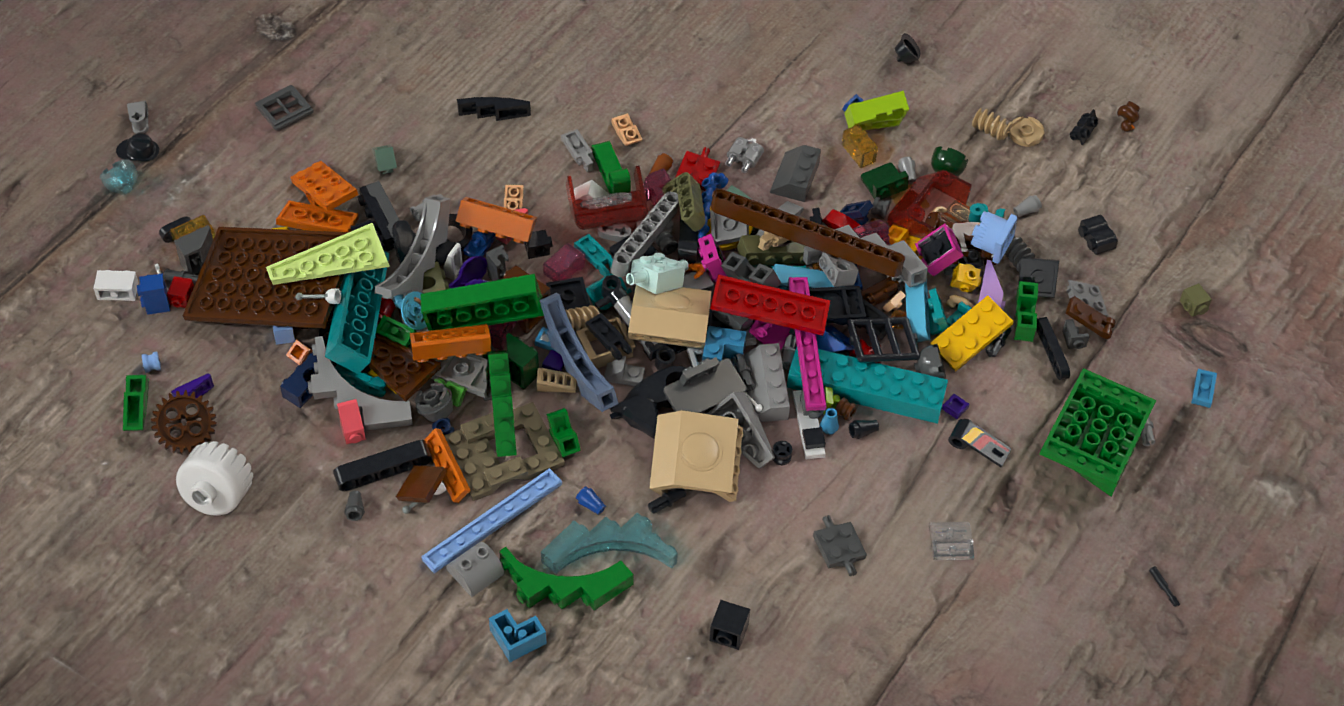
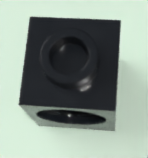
(538, 245)

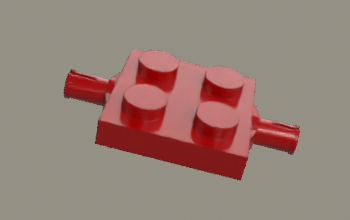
(698, 165)

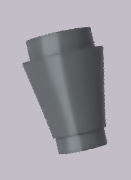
(354, 508)

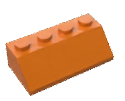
(495, 219)
(450, 342)

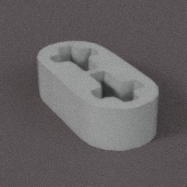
(613, 232)

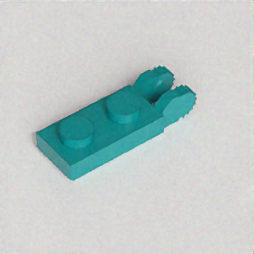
(594, 253)
(363, 382)

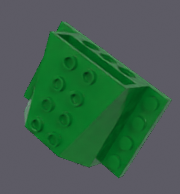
(1098, 429)

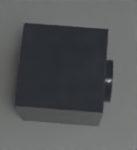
(729, 624)

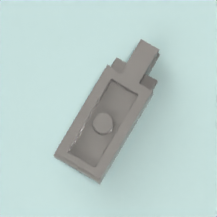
(578, 149)

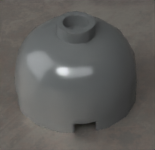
(930, 362)

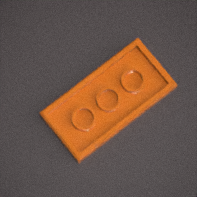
(315, 218)

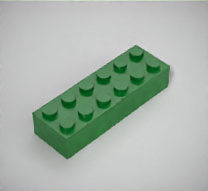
(483, 303)

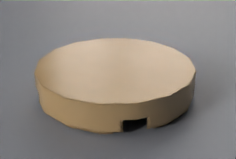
(1026, 131)

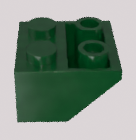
(522, 361)

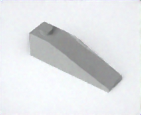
(754, 440)

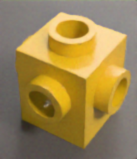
(966, 277)

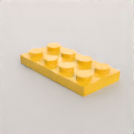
(972, 333)

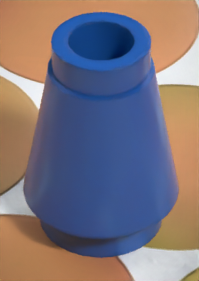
(590, 500)

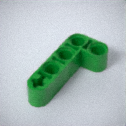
(615, 178)

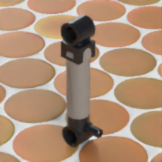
(623, 304)

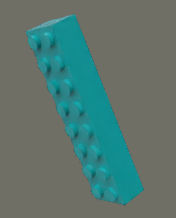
(355, 319)
(877, 385)

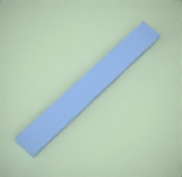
(491, 520)

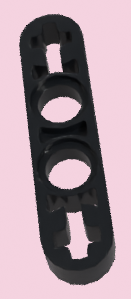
(1052, 348)

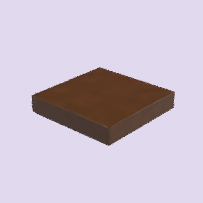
(421, 484)

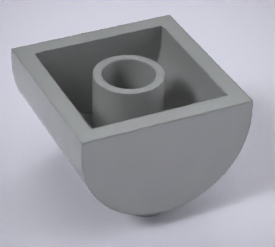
(476, 568)

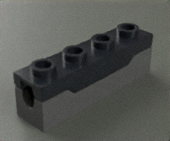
(380, 211)

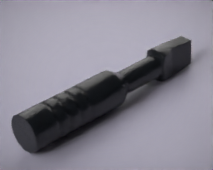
(1163, 585)

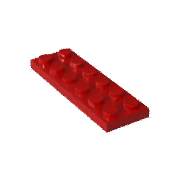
(770, 305)

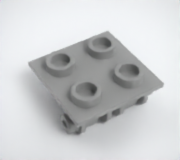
(1087, 293)

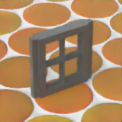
(277, 97)

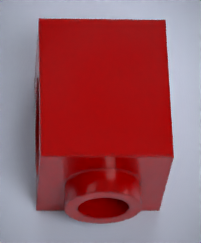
(180, 291)

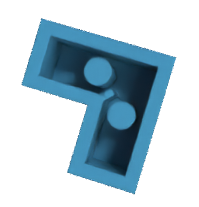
(724, 343)
(517, 639)

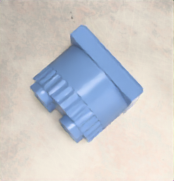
(994, 234)

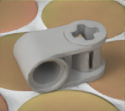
(138, 116)

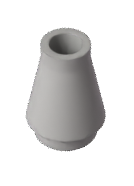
(908, 165)
(1029, 205)

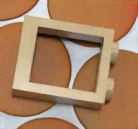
(601, 360)

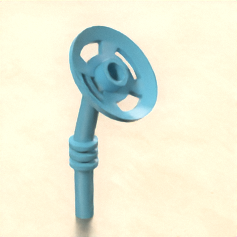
(410, 311)

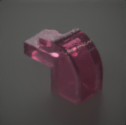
(653, 185)

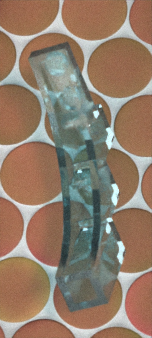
(607, 535)

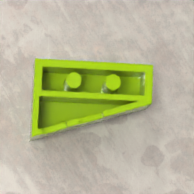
(878, 112)

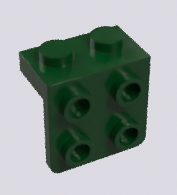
(885, 181)

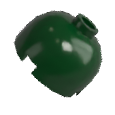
(949, 160)

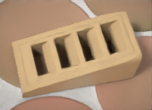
(548, 386)

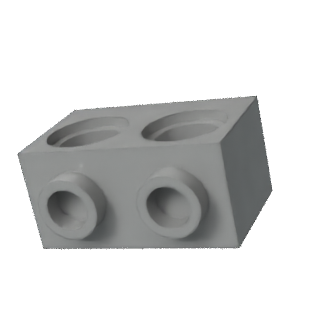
(838, 270)

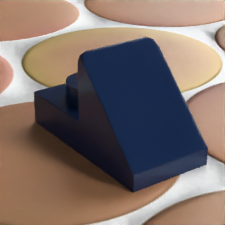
(858, 211)

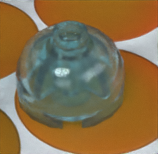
(121, 177)

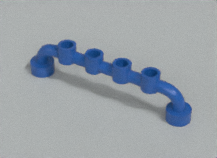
(714, 180)

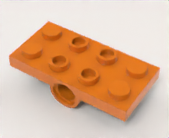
(323, 186)

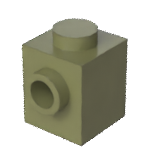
(1195, 300)

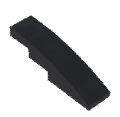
(494, 106)

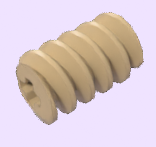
(991, 125)
(581, 315)

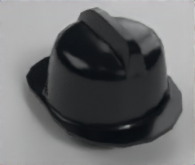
(907, 49)
(138, 147)

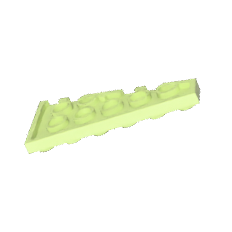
(345, 254)

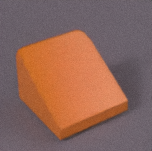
(299, 352)

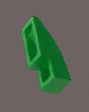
(135, 402)

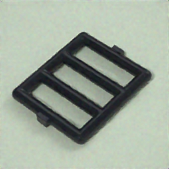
(878, 356)

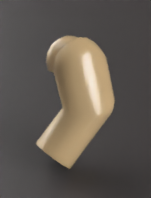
(954, 300)

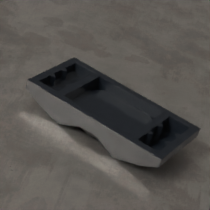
(845, 302)

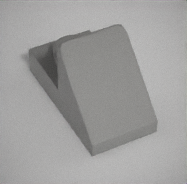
(624, 374)

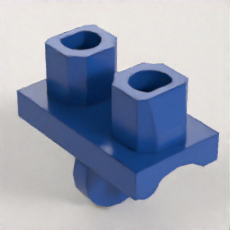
(479, 244)

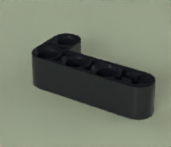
(687, 243)

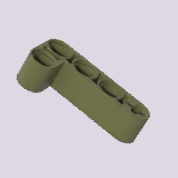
(689, 199)

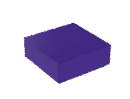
(553, 361)
(955, 406)

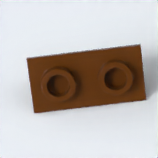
(880, 291)

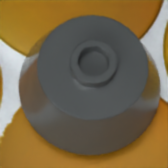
(434, 402)

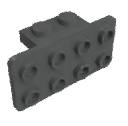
(704, 386)

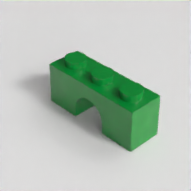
(1025, 313)

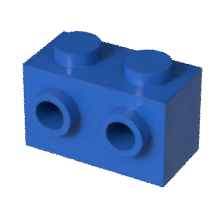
(153, 294)

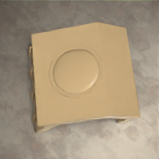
(670, 317)
(697, 453)

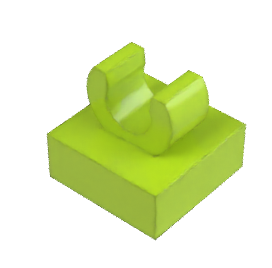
(831, 399)

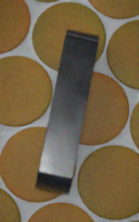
(382, 465)

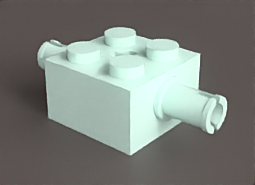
(657, 273)

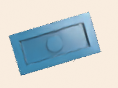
(1204, 388)

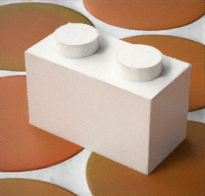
(116, 285)

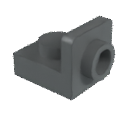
(1072, 336)

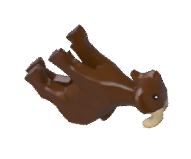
(962, 231)

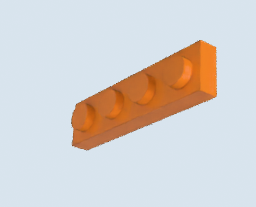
(443, 457)

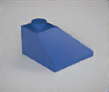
(833, 340)

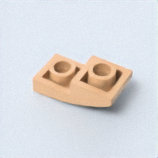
(626, 130)
(513, 197)

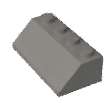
(769, 382)

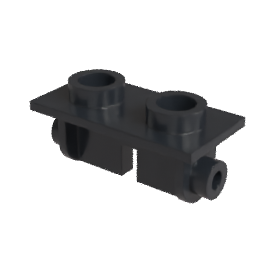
(1084, 127)

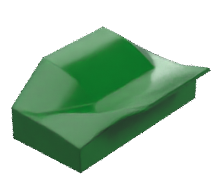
(395, 331)

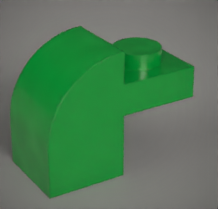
(562, 432)

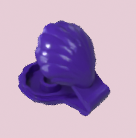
(471, 272)

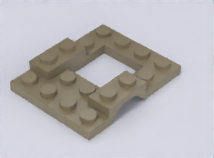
(479, 462)

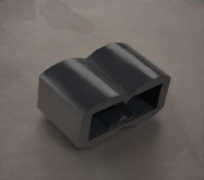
(1097, 234)

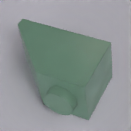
(385, 158)

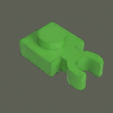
(457, 390)

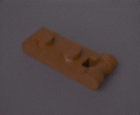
(1090, 317)

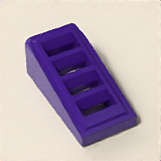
(199, 386)

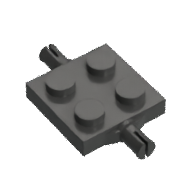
(839, 545)

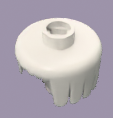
(214, 478)

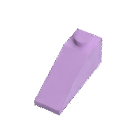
(991, 286)

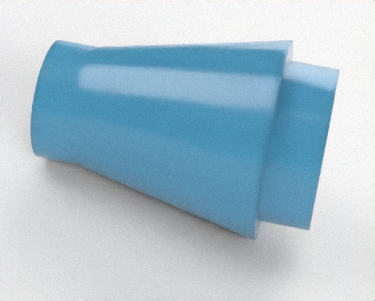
(830, 421)

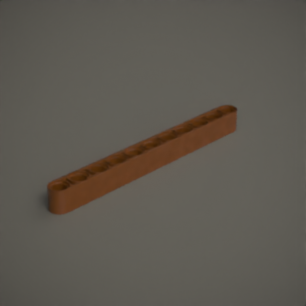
(807, 233)

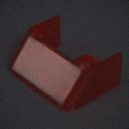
(908, 211)
(629, 212)

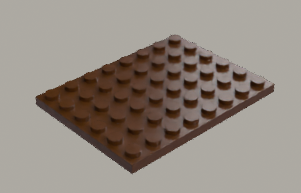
(238, 286)

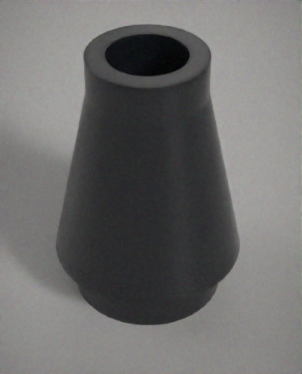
(862, 428)

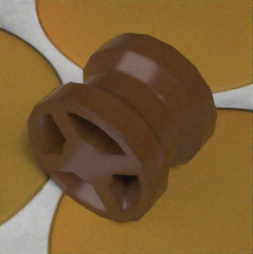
(846, 409)

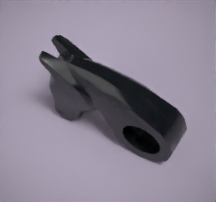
(404, 239)
(645, 399)

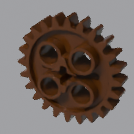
(180, 405)

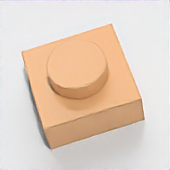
(895, 302)

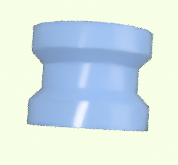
(151, 362)

